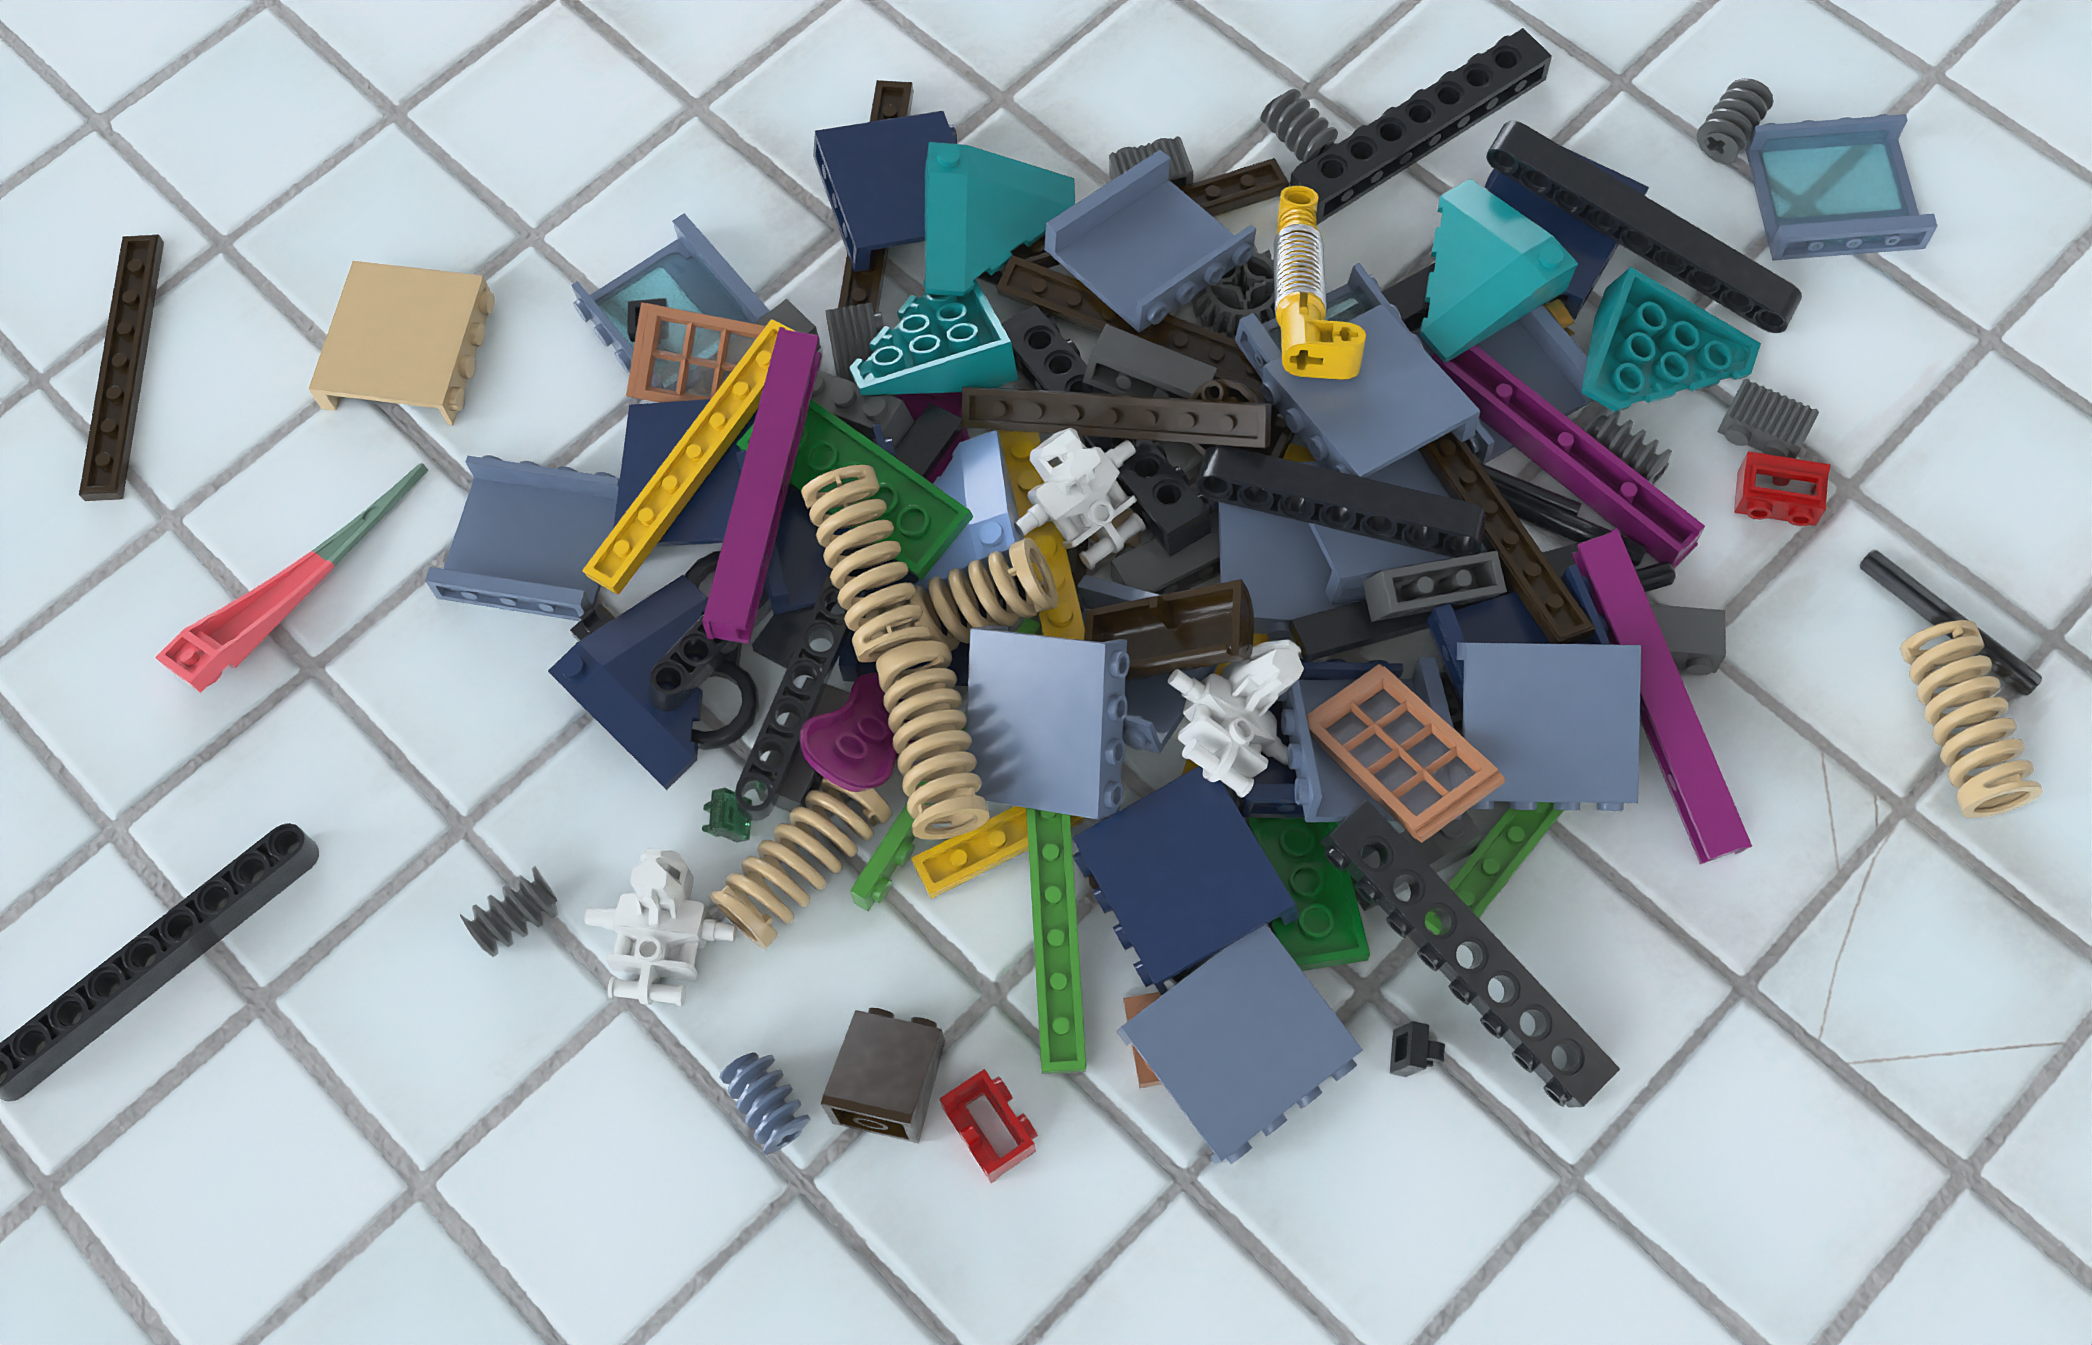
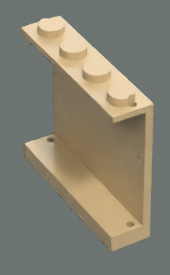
(403, 337)

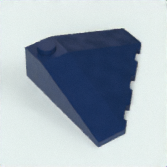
(612, 674)

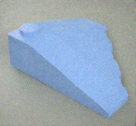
(983, 485)

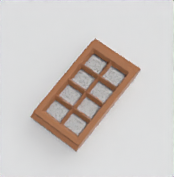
(685, 353)
(1402, 753)

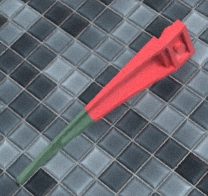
(238, 628)

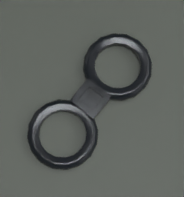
(729, 670)

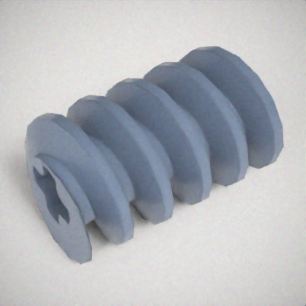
(764, 1101)

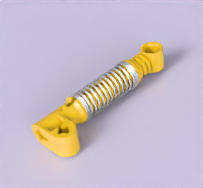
(1302, 296)

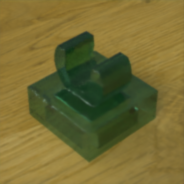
(725, 817)

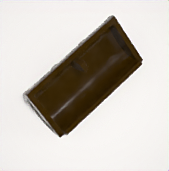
(1179, 629)

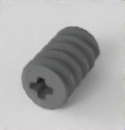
(1734, 119)
(1298, 125)
(1630, 448)
(511, 913)

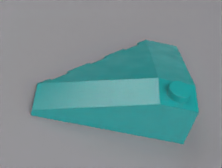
(981, 211)
(1487, 270)
(1658, 344)
(938, 348)

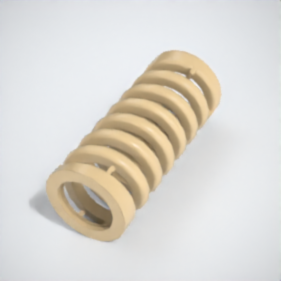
(863, 535)
(943, 600)
(939, 738)
(1977, 794)
(733, 899)

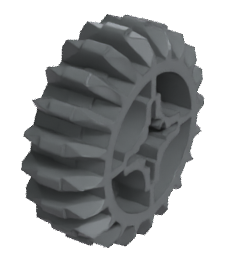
(1223, 303)

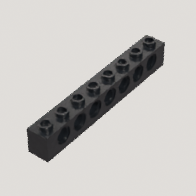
(1423, 122)
(1056, 365)
(1587, 1064)

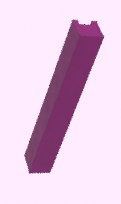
(1574, 457)
(762, 488)
(1666, 706)

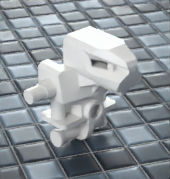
(1081, 495)
(1233, 717)
(658, 929)

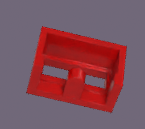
(1778, 504)
(998, 1095)

